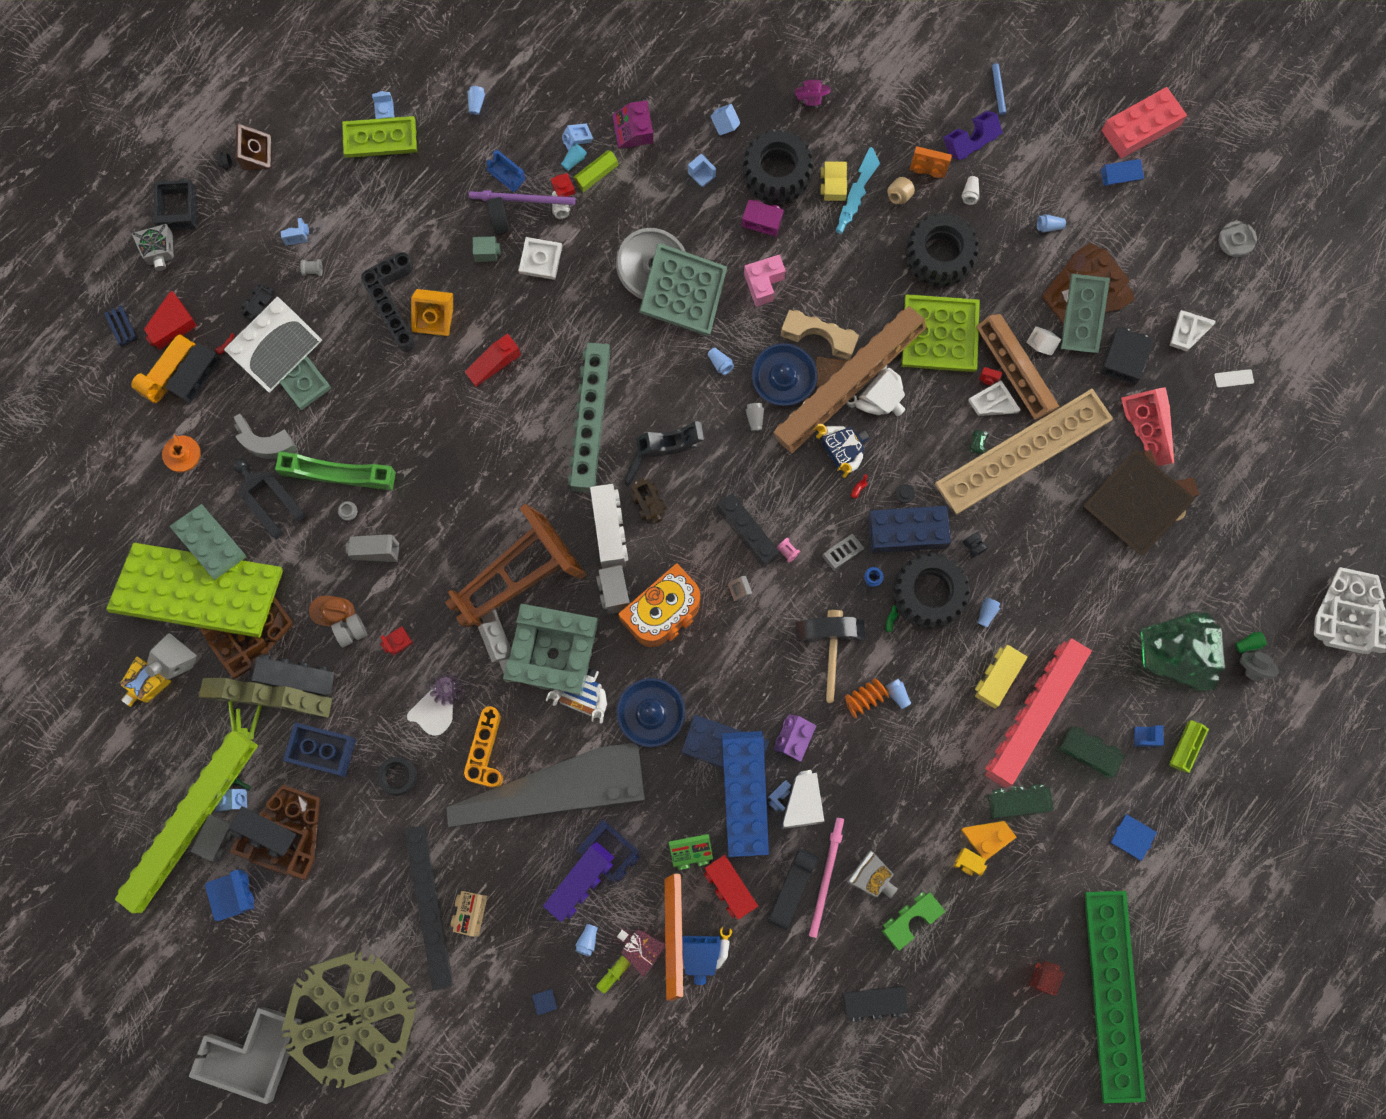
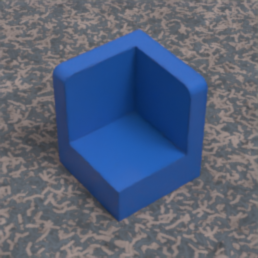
(1148, 736)

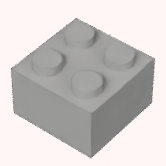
(614, 589)

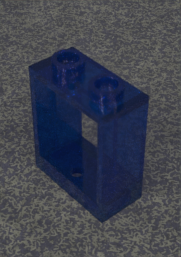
(596, 834)

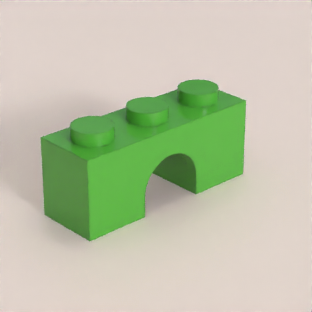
(898, 930)

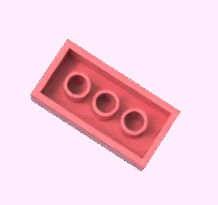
(1144, 122)

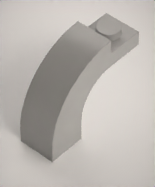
(260, 446)

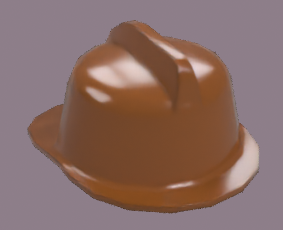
(330, 610)

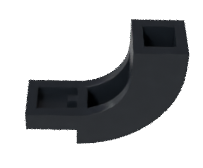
(669, 443)
(830, 628)

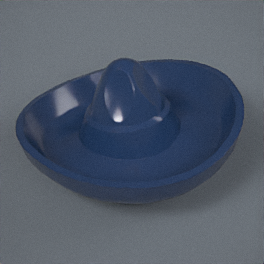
(784, 374)
(650, 712)

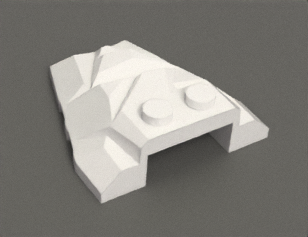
(1353, 613)

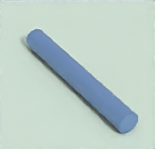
(998, 88)

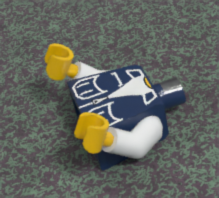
(843, 446)

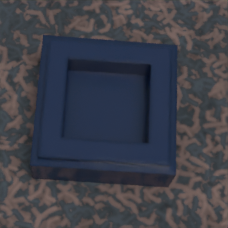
(544, 1001)

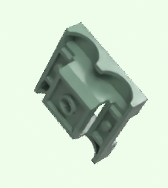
(558, 630)

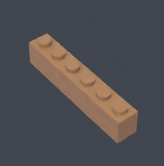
(1017, 366)

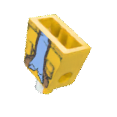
(140, 684)

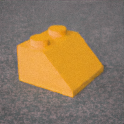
(431, 312)

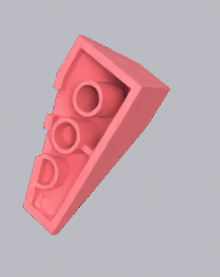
(1152, 422)

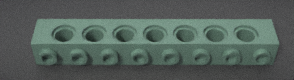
(601, 354)

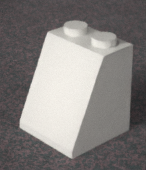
(804, 802)

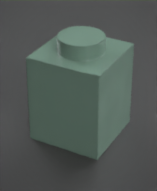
(485, 249)

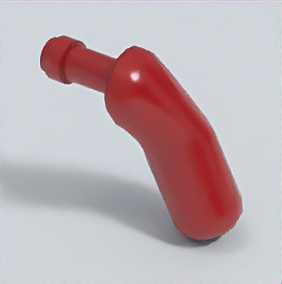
(219, 350)
(858, 487)

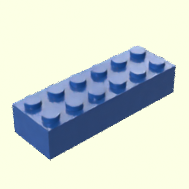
(745, 793)

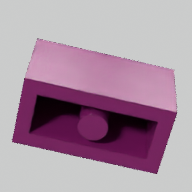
(762, 217)

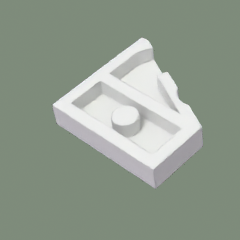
(1189, 330)
(994, 401)

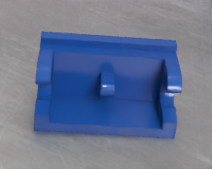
(505, 171)
(1122, 172)

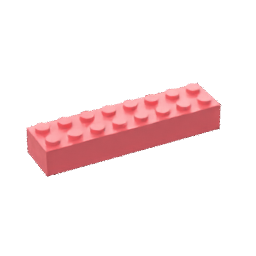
(1038, 712)

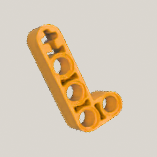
(153, 385)
(486, 745)

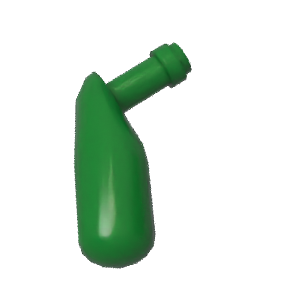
(891, 618)

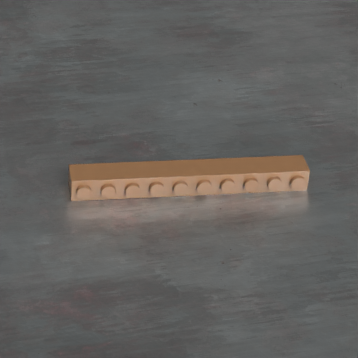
(850, 379)

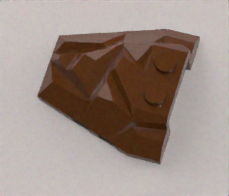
(1090, 262)
(237, 650)
(296, 813)

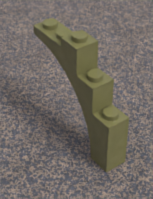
(265, 695)

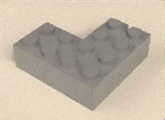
(249, 1068)

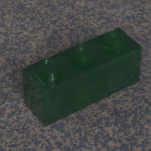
(1091, 751)
(1020, 801)

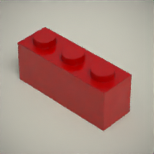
(730, 888)

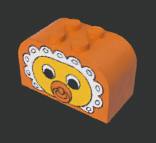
(662, 608)

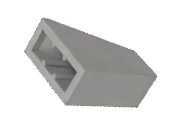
(373, 548)

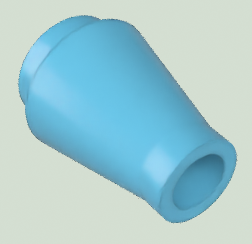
(573, 157)

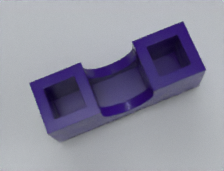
(985, 130)

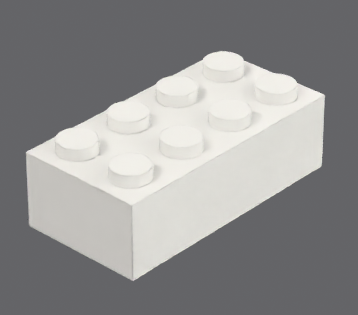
(607, 522)

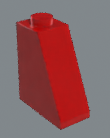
(168, 322)

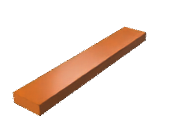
(673, 938)

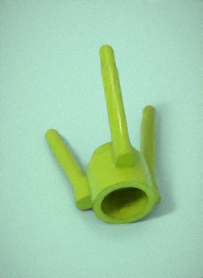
(237, 727)

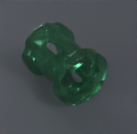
(979, 441)

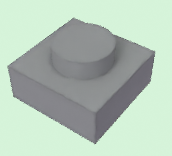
(740, 588)

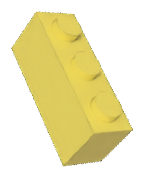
(1000, 676)

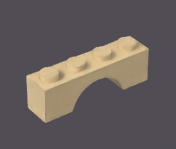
(841, 340)

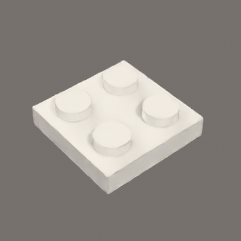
(540, 258)

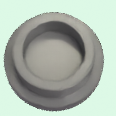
(347, 511)

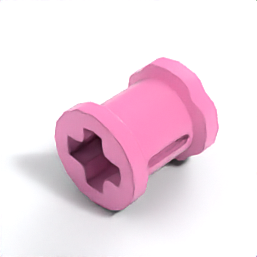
(788, 550)

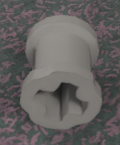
(311, 267)

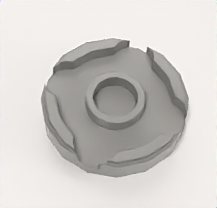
(1237, 239)

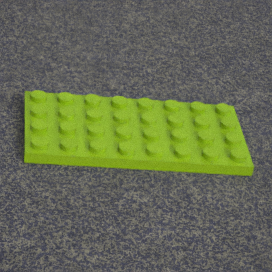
(178, 590)

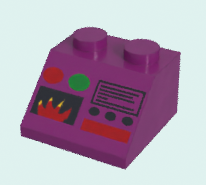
(633, 125)

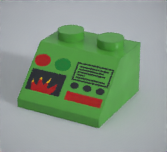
(691, 851)

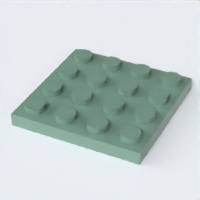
(683, 289)

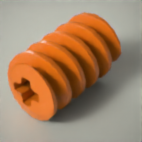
(865, 697)

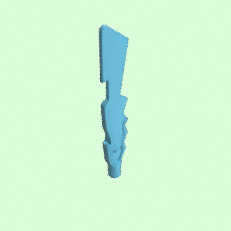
(857, 190)

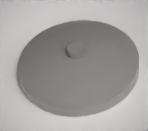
(637, 254)

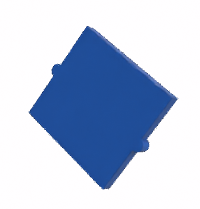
(1133, 837)

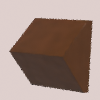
(252, 148)

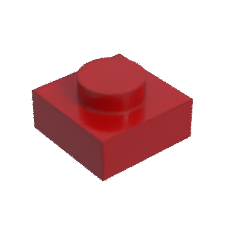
(990, 376)

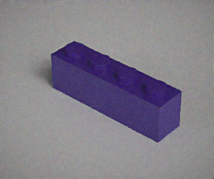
(579, 881)

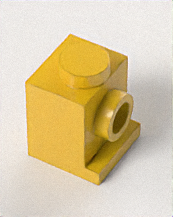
(970, 862)

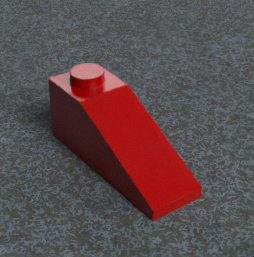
(493, 360)

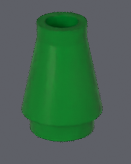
(1252, 642)

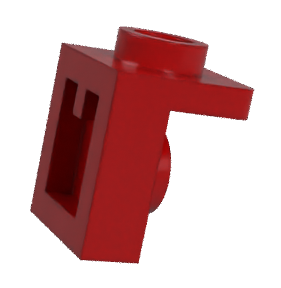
(396, 641)

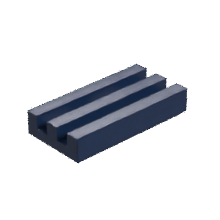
(115, 313)

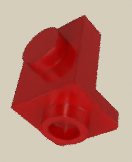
(562, 185)

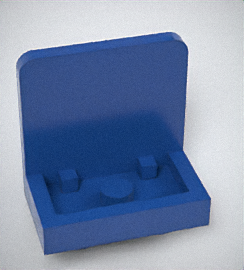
(230, 895)

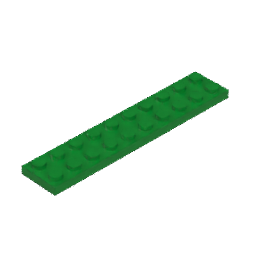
(1114, 997)

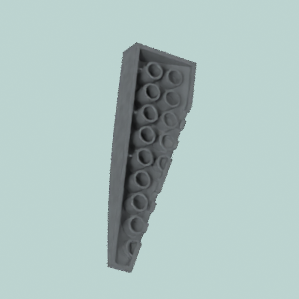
(584, 782)

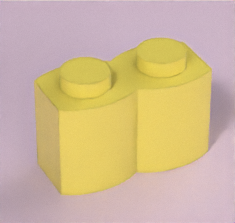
(834, 181)

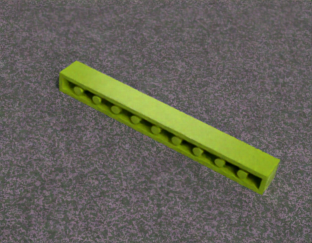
(186, 822)

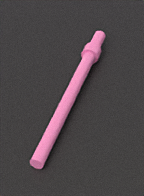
(835, 839)

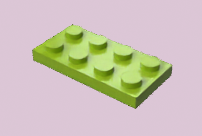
(379, 136)

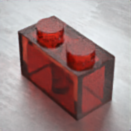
(1047, 978)

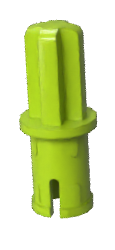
(613, 974)

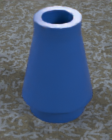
(875, 573)

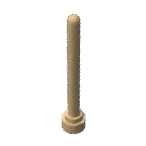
(832, 660)

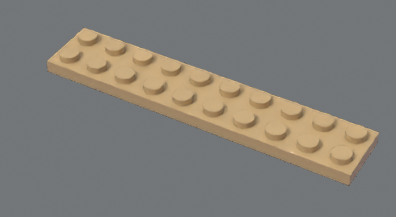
(1023, 451)

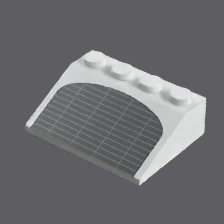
(273, 344)

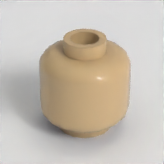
(900, 190)

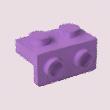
(794, 737)

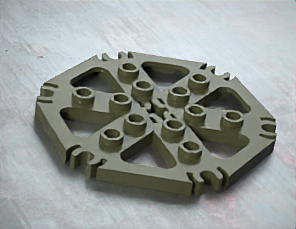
(336, 1005)

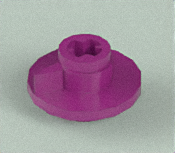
(812, 92)

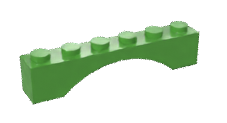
(357, 475)

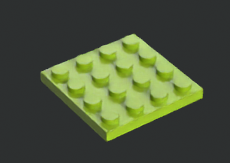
(949, 335)

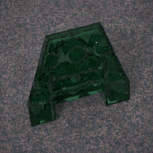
(1185, 649)

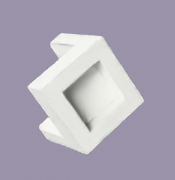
(1043, 340)

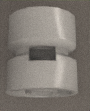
(349, 630)

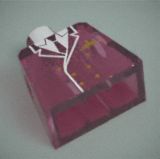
(640, 949)

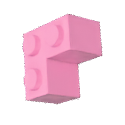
(761, 276)

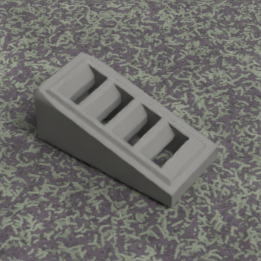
(832, 562)

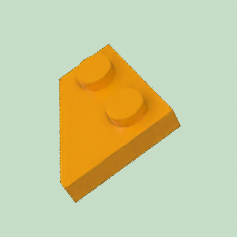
(989, 837)

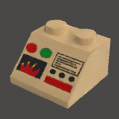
(469, 913)

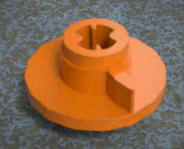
(181, 453)

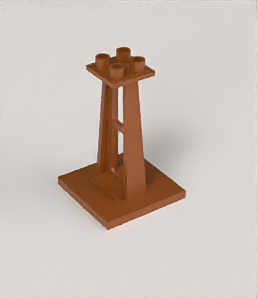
(540, 530)

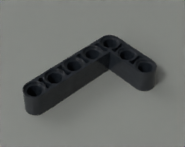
(385, 302)

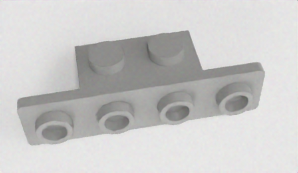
(495, 639)

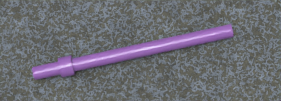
(485, 195)

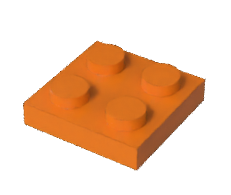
(930, 162)

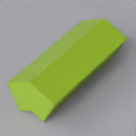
(596, 170)
(1188, 746)

